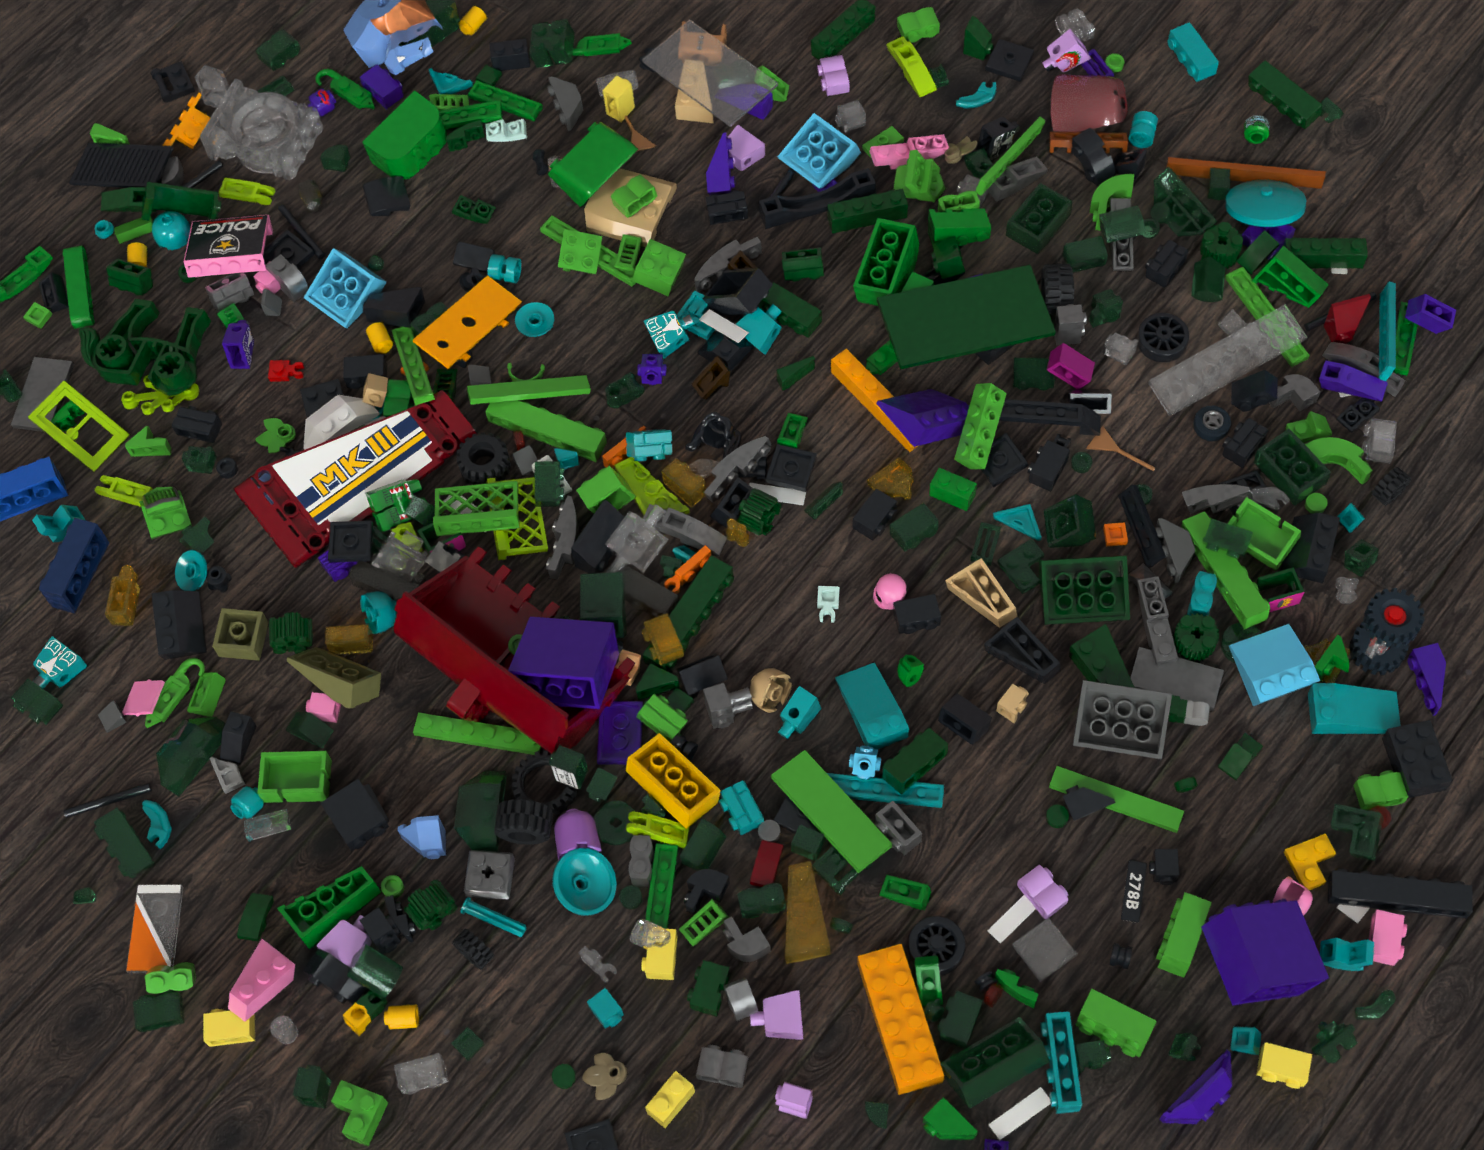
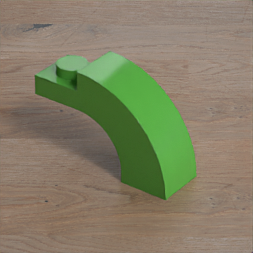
(1115, 187)
(1342, 453)

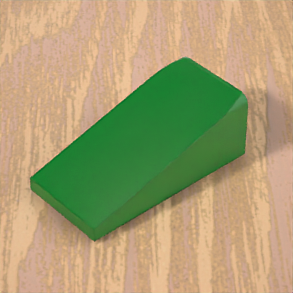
(792, 431)
(906, 892)
(928, 979)

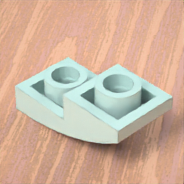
(502, 132)

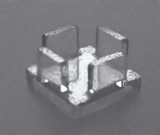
(401, 556)

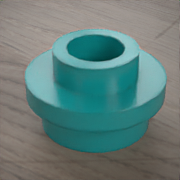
(104, 229)

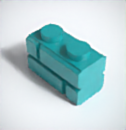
(649, 443)
(741, 807)

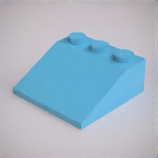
(819, 152)
(343, 287)
(1273, 664)

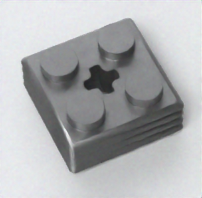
(498, 884)

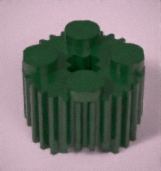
(1222, 244)
(759, 512)
(1196, 627)
(290, 633)
(430, 906)

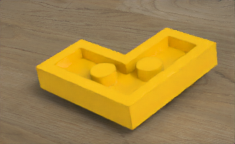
(1304, 860)

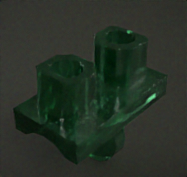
(1330, 1037)

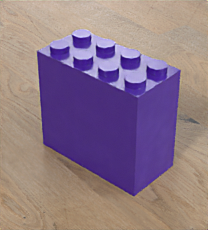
(567, 660)
(1264, 951)

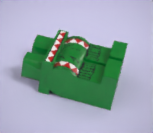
(391, 501)

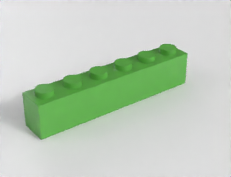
(548, 427)
(1232, 578)

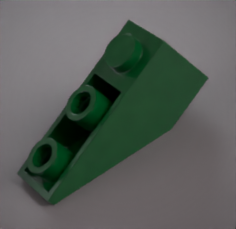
(123, 200)

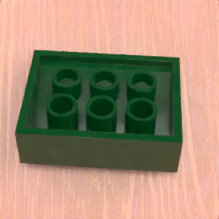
(1084, 589)

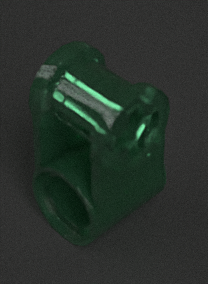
(978, 163)
(8, 388)
(626, 388)

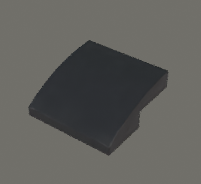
(386, 196)

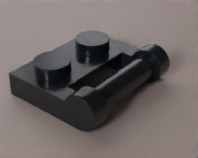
(178, 78)

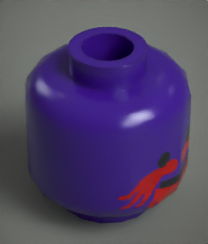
(323, 101)

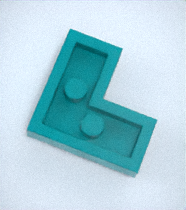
(696, 308)

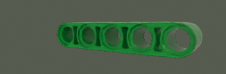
(78, 287)

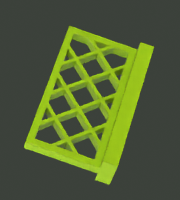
(501, 536)

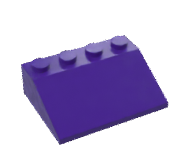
(926, 415)

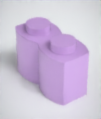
(834, 75)
(1043, 891)
(794, 1099)

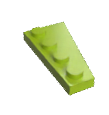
(647, 488)

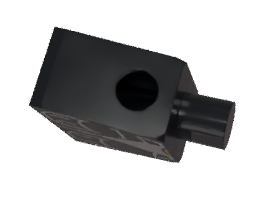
(997, 137)

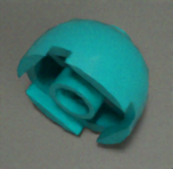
(171, 230)
(379, 611)

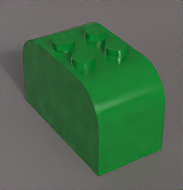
(407, 138)
(887, 261)

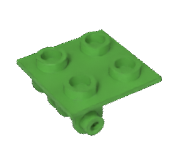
(579, 251)

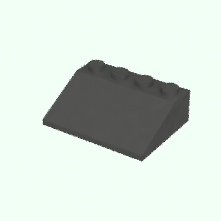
(1122, 719)

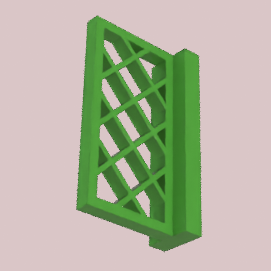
(476, 520)

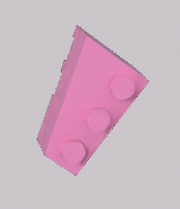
(260, 980)

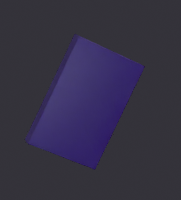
(619, 732)

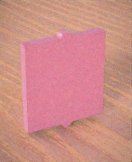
(143, 697)

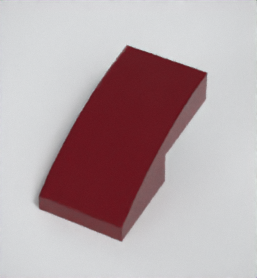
(766, 863)

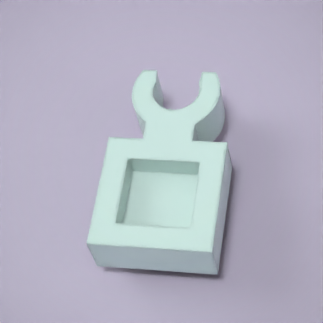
(827, 601)

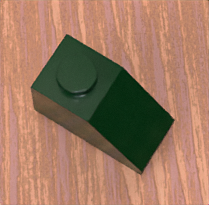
(977, 40)

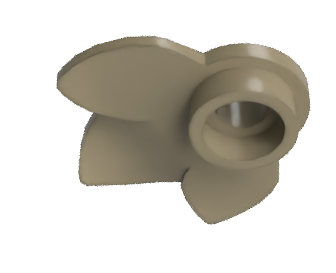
(955, 152)
(601, 1075)

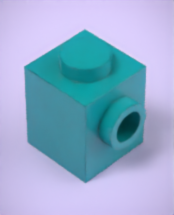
(605, 1009)

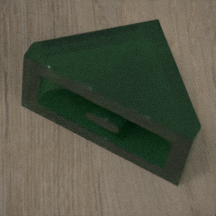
(310, 729)

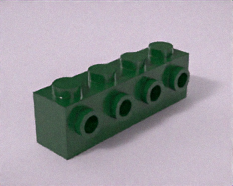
(843, 30)
(1284, 95)
(865, 210)
(1329, 251)

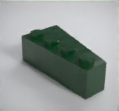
(1100, 659)

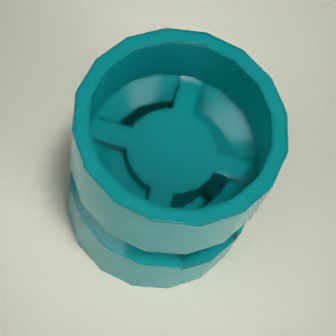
(1143, 129)
(499, 265)

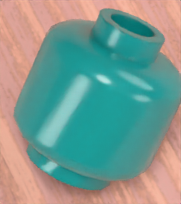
(246, 802)

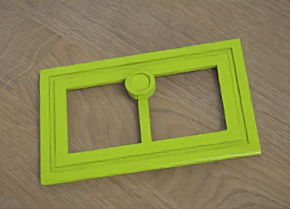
(67, 440)

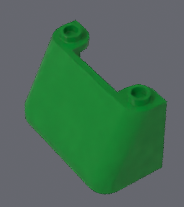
(591, 162)

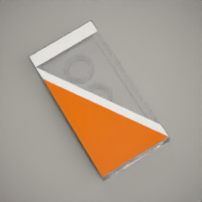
(154, 927)

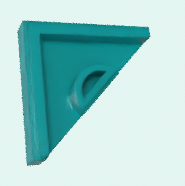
(449, 83)
(1020, 519)

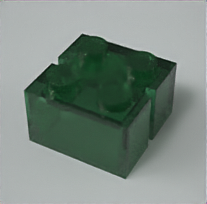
(555, 38)

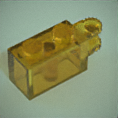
(123, 598)

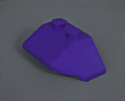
(1203, 1094)

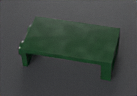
(180, 199)

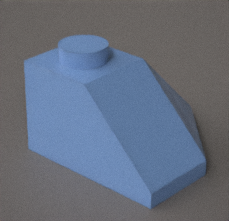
(425, 836)

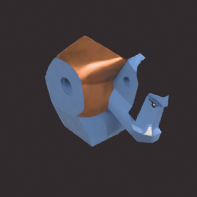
(383, 24)

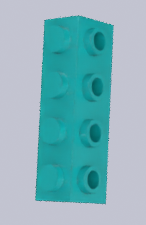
(1063, 1065)

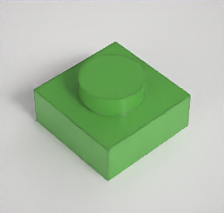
(37, 315)

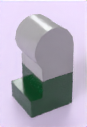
(1188, 712)

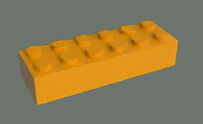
(900, 1019)

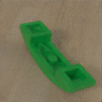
(26, 274)

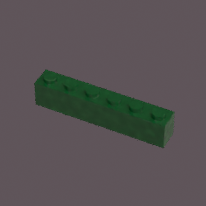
(696, 605)

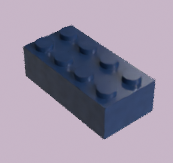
(74, 565)

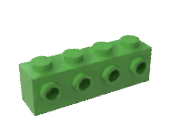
(980, 426)

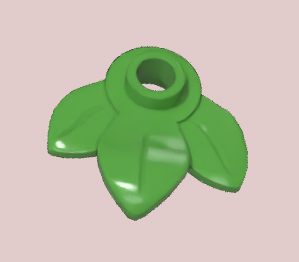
(273, 437)

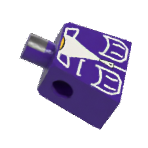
(238, 337)

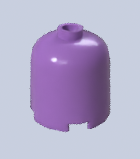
(574, 831)

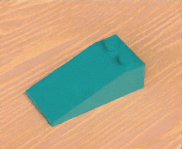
(872, 707)
(1351, 709)

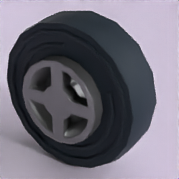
(1212, 415)

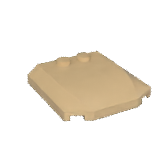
(608, 221)

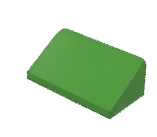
(133, 229)
(206, 694)

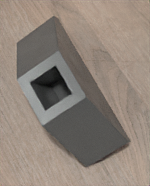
(566, 100)
(1176, 546)

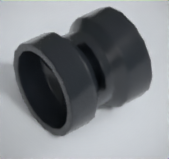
(687, 748)

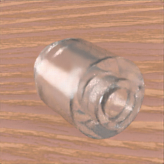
(284, 1029)

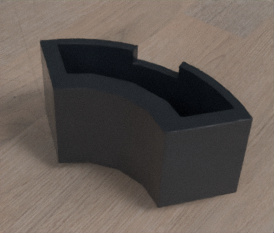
(1089, 151)
(332, 974)

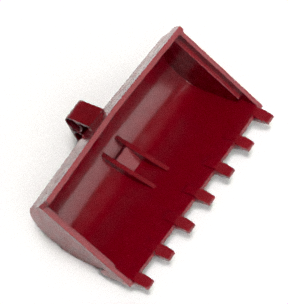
(464, 630)

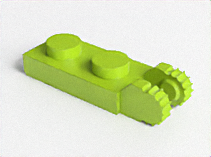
(246, 191)
(122, 490)
(657, 828)

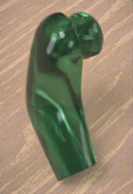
(1378, 1009)

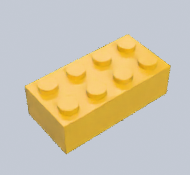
(672, 780)

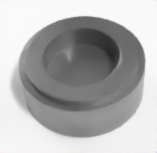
(769, 831)

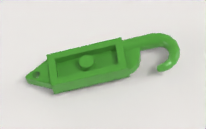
(173, 692)

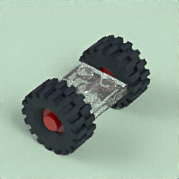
(1386, 629)

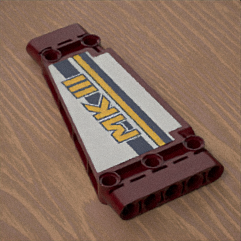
(332, 477)

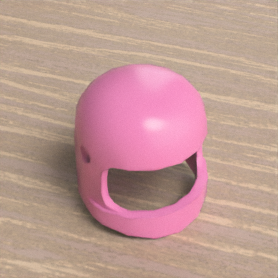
(890, 589)
(1293, 891)

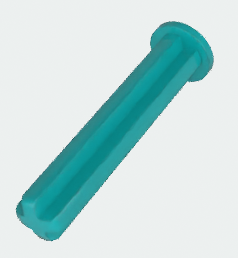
(493, 917)

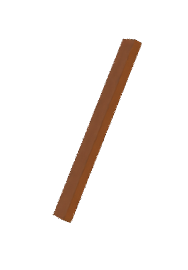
(1248, 172)

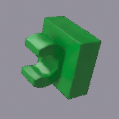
(229, 315)

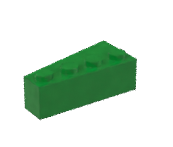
(322, 910)

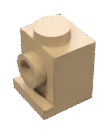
(1012, 702)

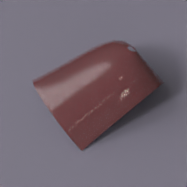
(1086, 102)

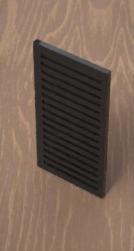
(120, 165)

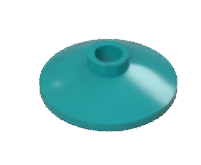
(533, 313)
(191, 570)

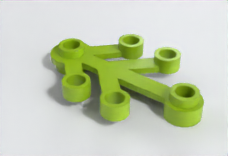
(131, 400)

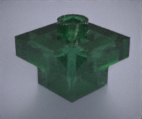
(1105, 308)
(197, 537)

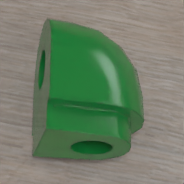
(909, 670)

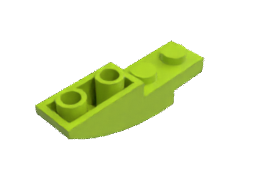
(912, 66)

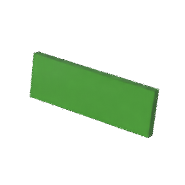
(831, 811)

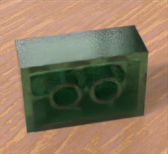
(1038, 218)
(1292, 466)

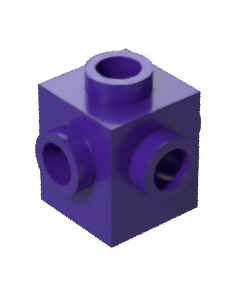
(652, 369)

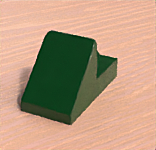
(1240, 756)

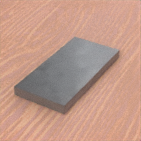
(41, 381)
(1181, 678)

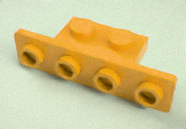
(191, 125)

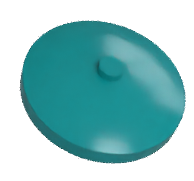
(1265, 203)

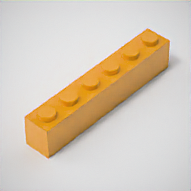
(866, 390)

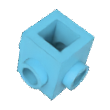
(868, 755)

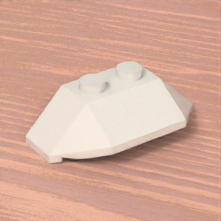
(337, 418)

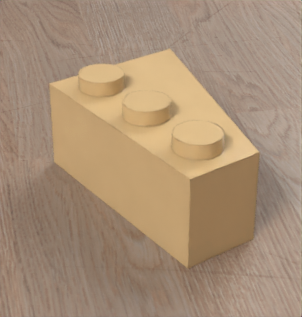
(983, 593)

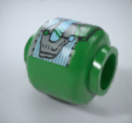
(1256, 129)

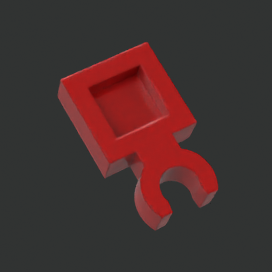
(282, 370)

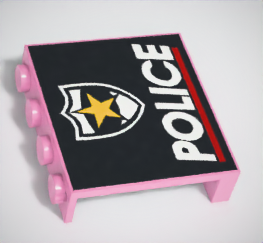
(227, 245)

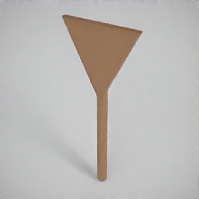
(637, 139)
(1106, 443)

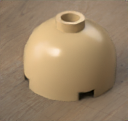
(769, 689)

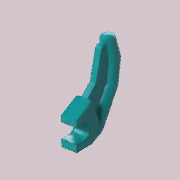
(981, 97)
(160, 823)

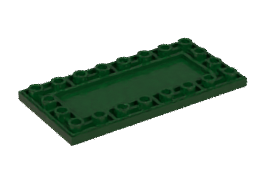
(965, 316)

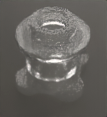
(1346, 589)

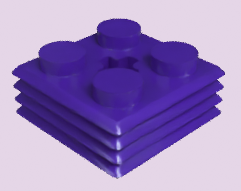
(1279, 233)

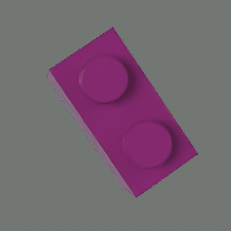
(1070, 366)

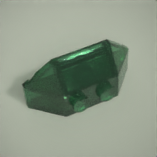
(1189, 213)
(188, 752)
(478, 810)

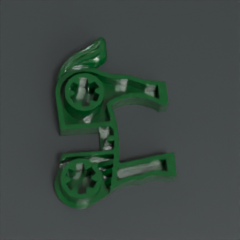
(125, 354)

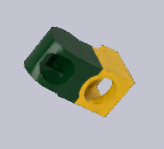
(364, 1011)

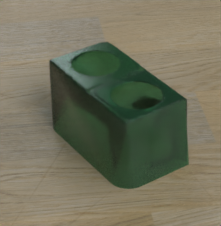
(1085, 253)

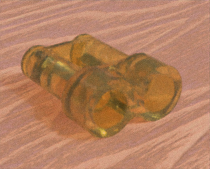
(737, 533)

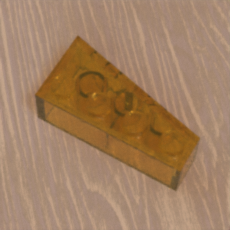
(805, 922)

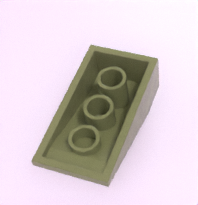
(338, 677)

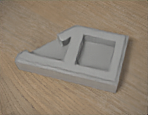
(227, 774)

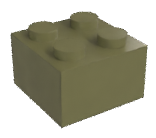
(240, 634)

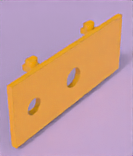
(486, 304)

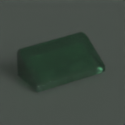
(824, 500)

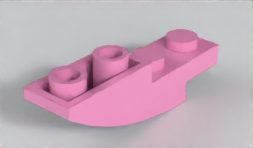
(897, 154)

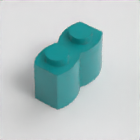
(1202, 594)

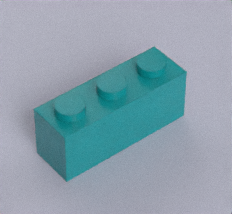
(1192, 52)

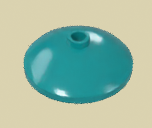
(595, 877)

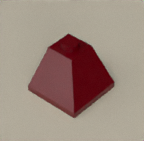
(1345, 318)

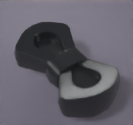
(542, 166)

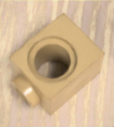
(375, 390)

